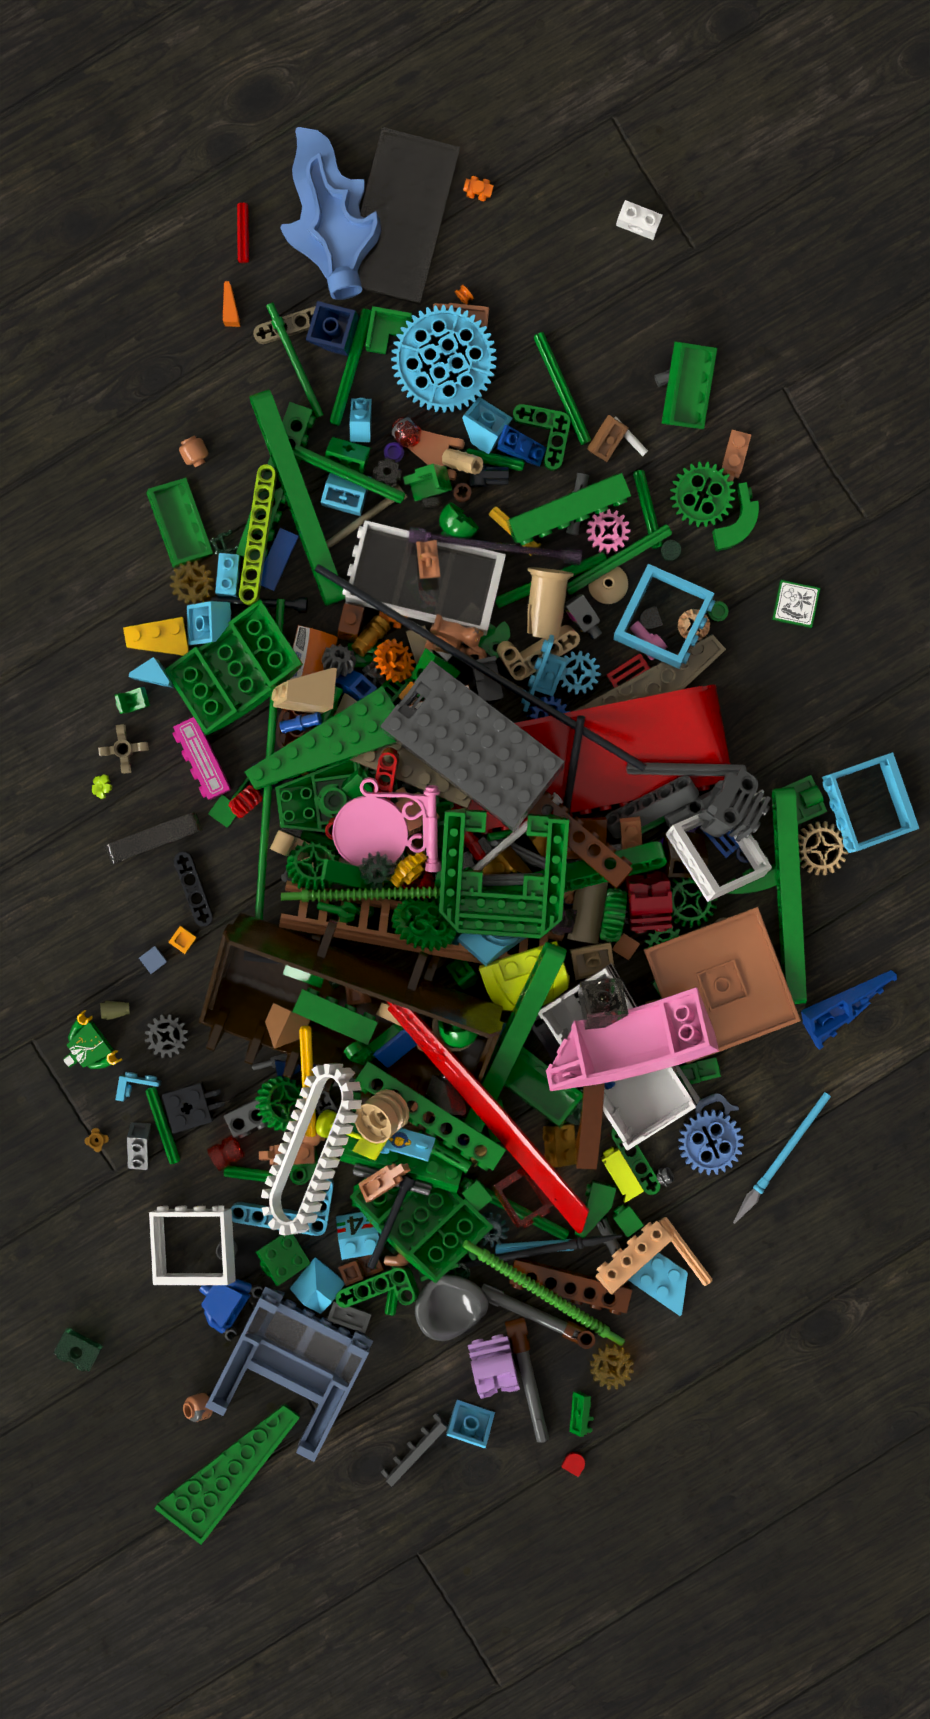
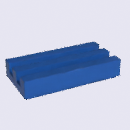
(727, 844)

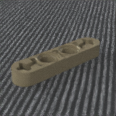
(289, 321)

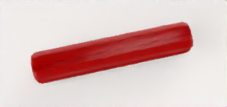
(242, 232)

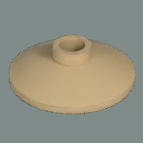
(610, 594)

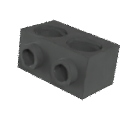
(245, 1113)

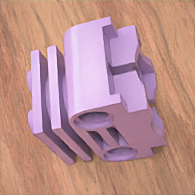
(493, 1366)

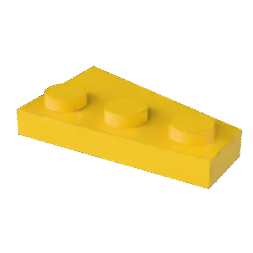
(160, 636)

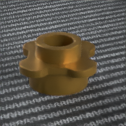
(97, 1146)

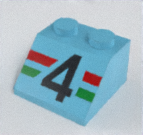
(356, 1235)

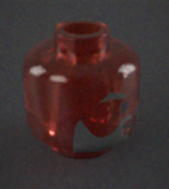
(406, 432)

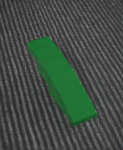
(701, 1070)

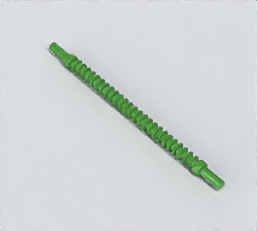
(305, 895)

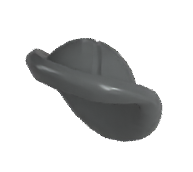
(449, 1307)

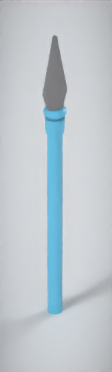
(753, 1196)

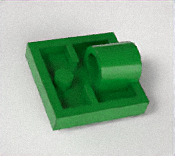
(808, 799)
(282, 1258)

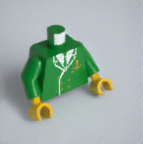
(89, 1045)

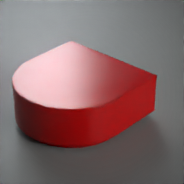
(574, 1463)

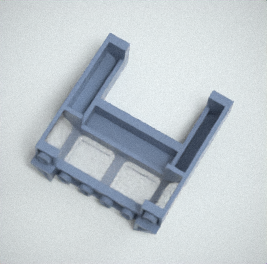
(300, 1355)

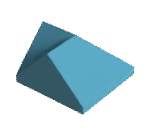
(317, 1286)

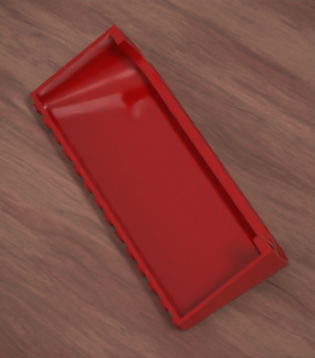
(653, 729)

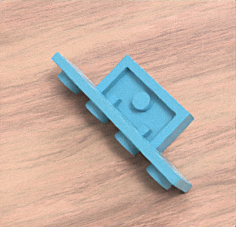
(548, 672)

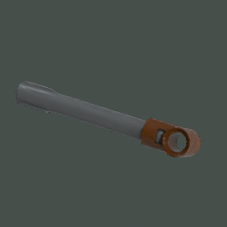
(568, 1329)
(520, 1345)

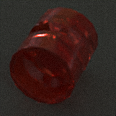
(226, 1152)

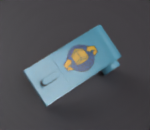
(410, 1144)

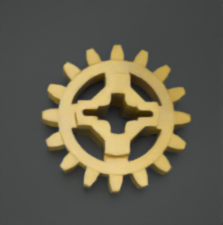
(409, 869)

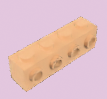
(634, 1257)

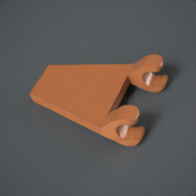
(432, 448)

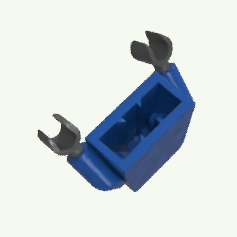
(225, 1303)

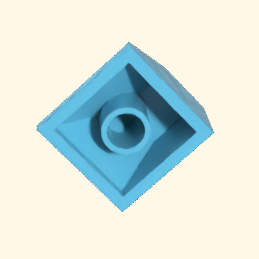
(485, 424)
(207, 621)

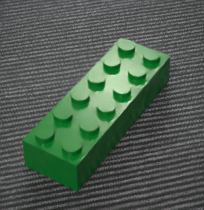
(568, 508)
(435, 1171)

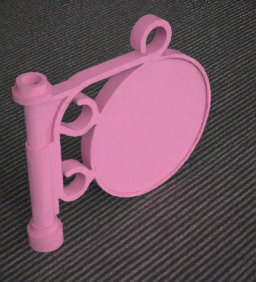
(378, 825)

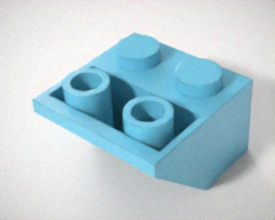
(343, 495)

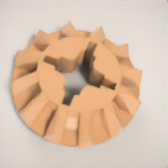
(684, 623)

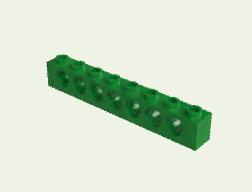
(294, 414)
(486, 1161)

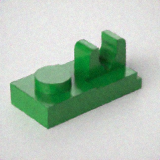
(580, 1414)

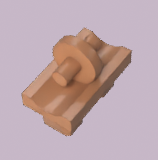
(428, 559)

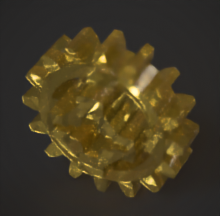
(182, 583)
(605, 1372)

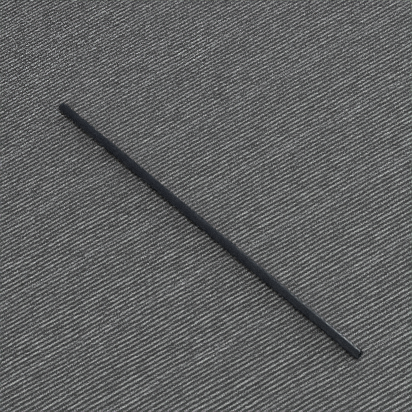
(478, 666)

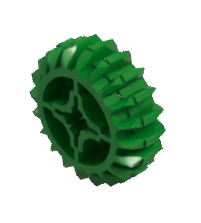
(303, 871)
(701, 913)
(613, 915)
(282, 1088)

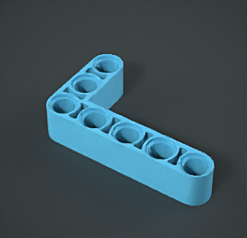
(249, 1209)

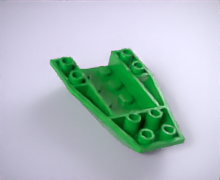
(298, 797)

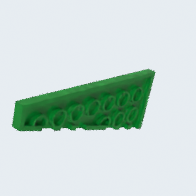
(211, 1491)

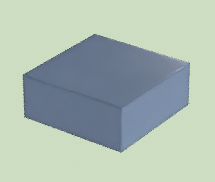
(153, 959)

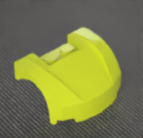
(507, 977)

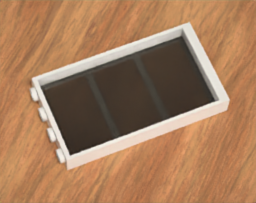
(389, 572)

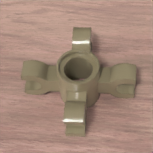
(114, 750)

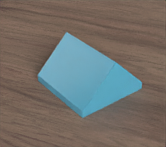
(151, 672)
(470, 1424)

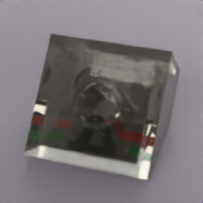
(602, 1002)

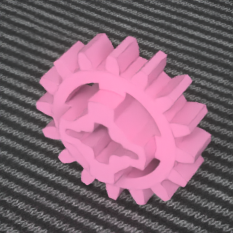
(602, 524)

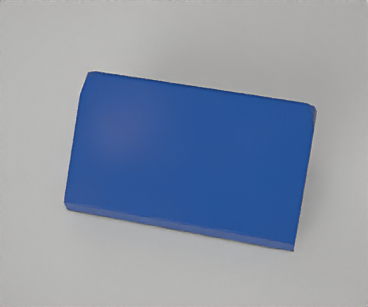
(395, 1048)

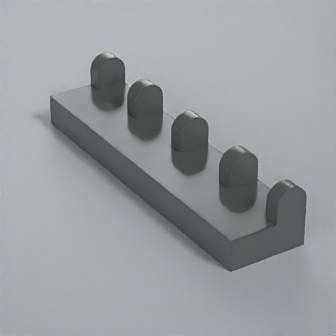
(417, 1450)

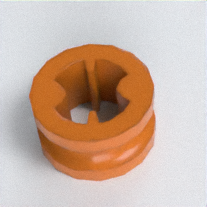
(464, 295)

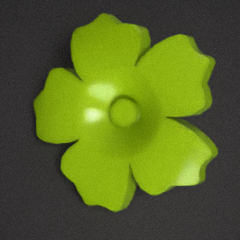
(101, 786)

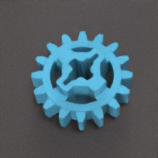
(588, 673)

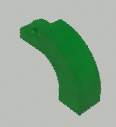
(730, 536)

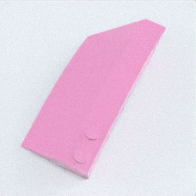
(640, 1043)

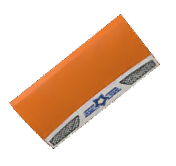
(310, 647)

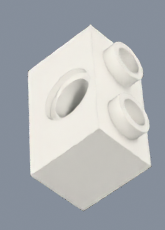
(639, 220)

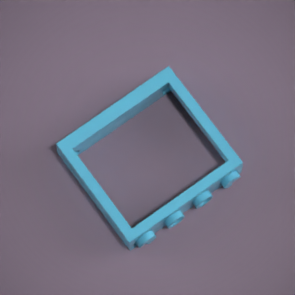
(652, 650)
(898, 795)

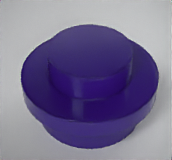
(394, 451)

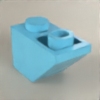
(360, 420)

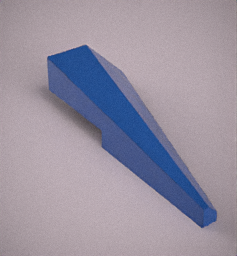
(830, 1014)

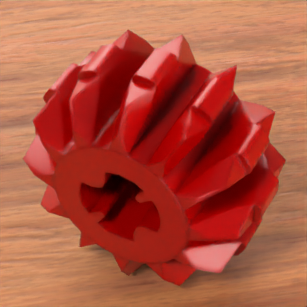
(245, 801)

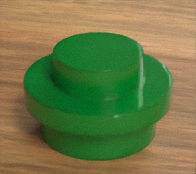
(719, 611)

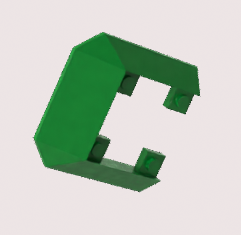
(495, 911)

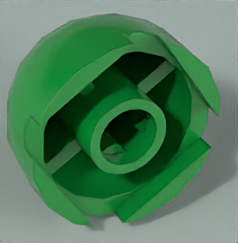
(456, 523)
(455, 1036)

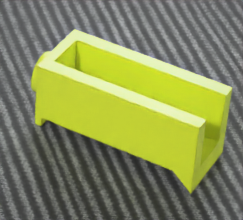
(621, 1174)

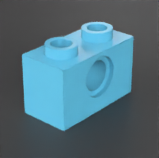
(228, 575)

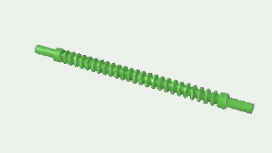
(580, 1316)

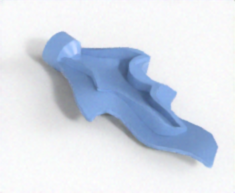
(330, 220)

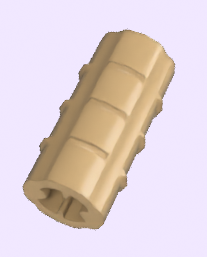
(462, 461)

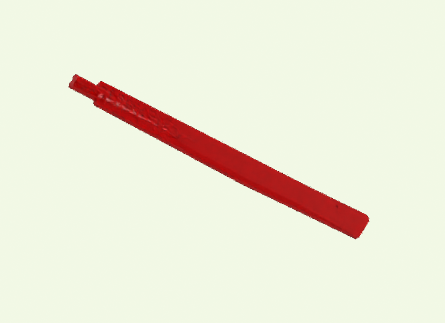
(495, 1118)

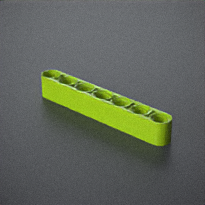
(256, 525)

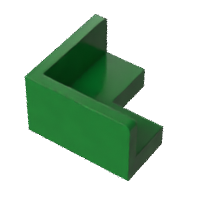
(381, 325)
(428, 481)

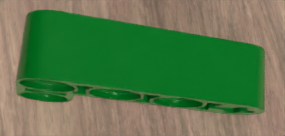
(375, 1288)

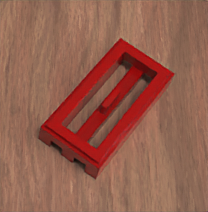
(643, 663)

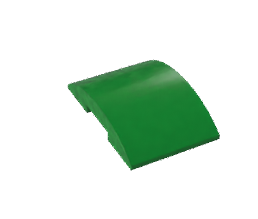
(236, 671)
(428, 1227)

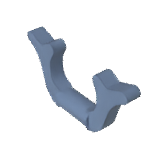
(713, 1098)

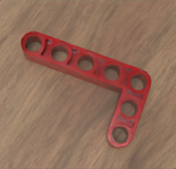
(383, 768)

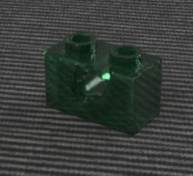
(89, 1348)

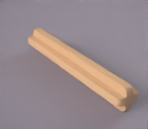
(686, 1252)

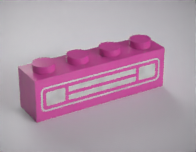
(202, 758)

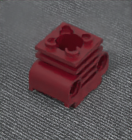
(649, 902)

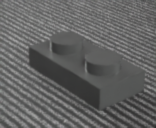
(349, 1317)

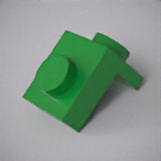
(132, 700)

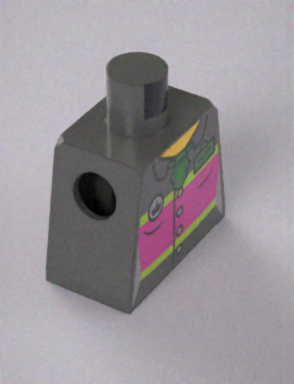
(577, 608)

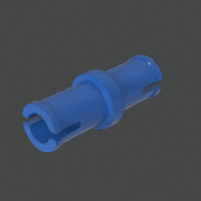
(300, 722)

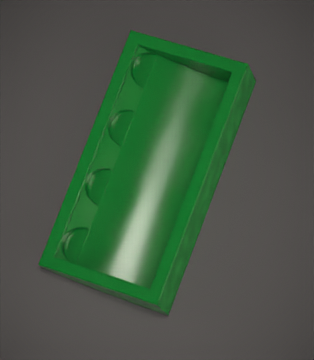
(689, 385)
(179, 522)
(530, 1083)

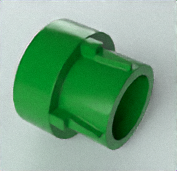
(324, 796)

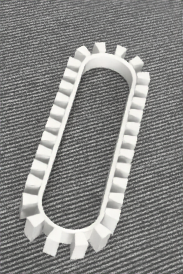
(328, 1156)

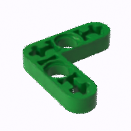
(550, 424)
(361, 1053)

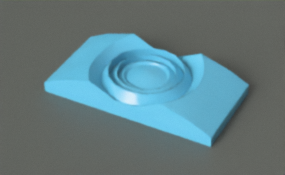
(488, 947)

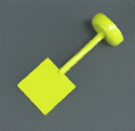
(363, 1146)

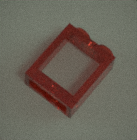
(527, 1221)

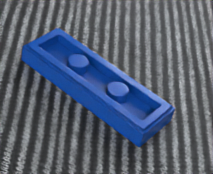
(278, 558)

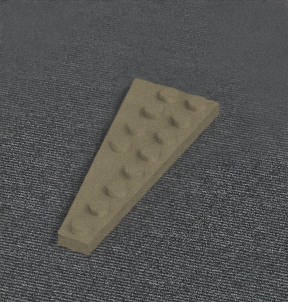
(663, 677)

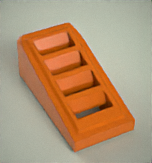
(230, 312)

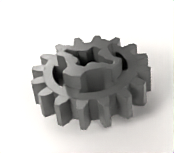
(155, 1029)

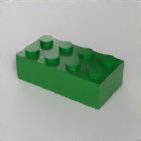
(334, 1016)

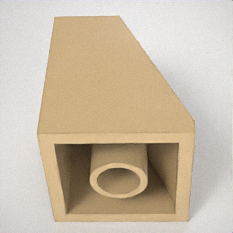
(307, 693)

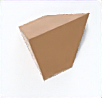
(284, 1025)

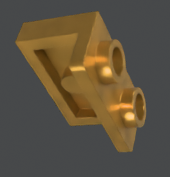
(560, 1145)

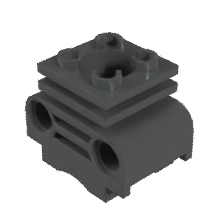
(734, 807)

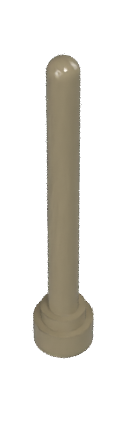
(360, 521)

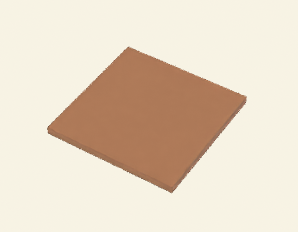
(734, 974)

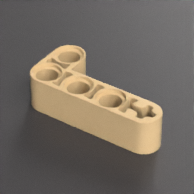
(524, 657)

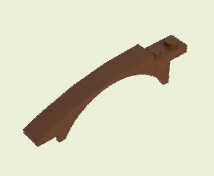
(590, 1127)

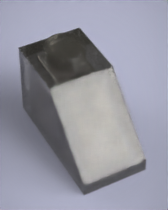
(445, 1096)

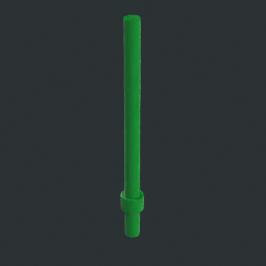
(278, 323)

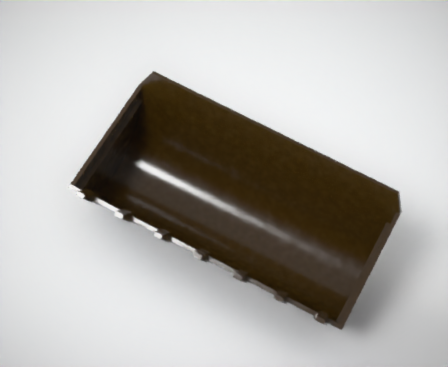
(245, 991)

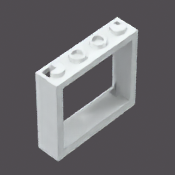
(698, 868)
(158, 1253)

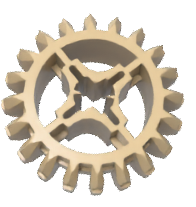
(838, 845)

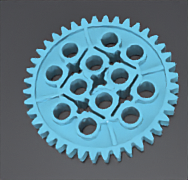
(409, 349)

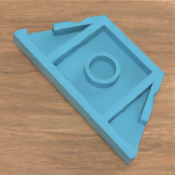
(663, 1282)

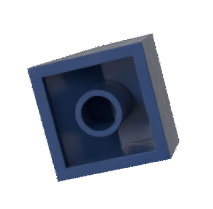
(333, 328)

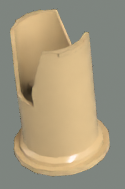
(546, 601)

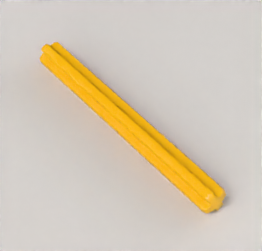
(306, 1068)

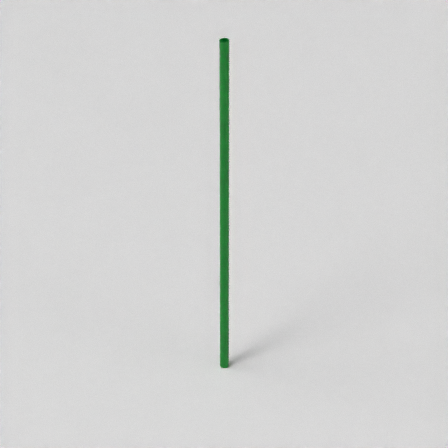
(267, 790)

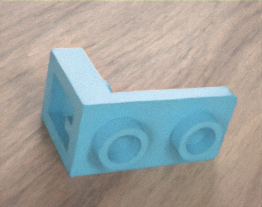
(124, 1088)

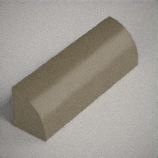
(589, 906)

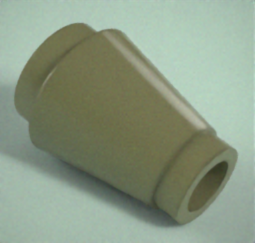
(114, 1009)

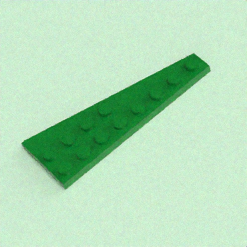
(334, 741)

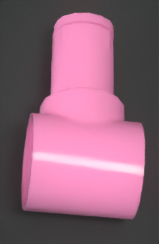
(640, 632)

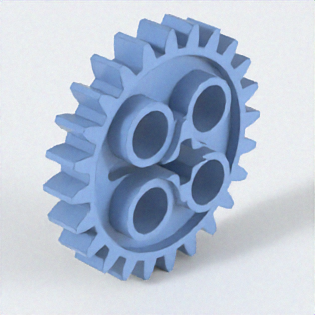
(727, 1134)

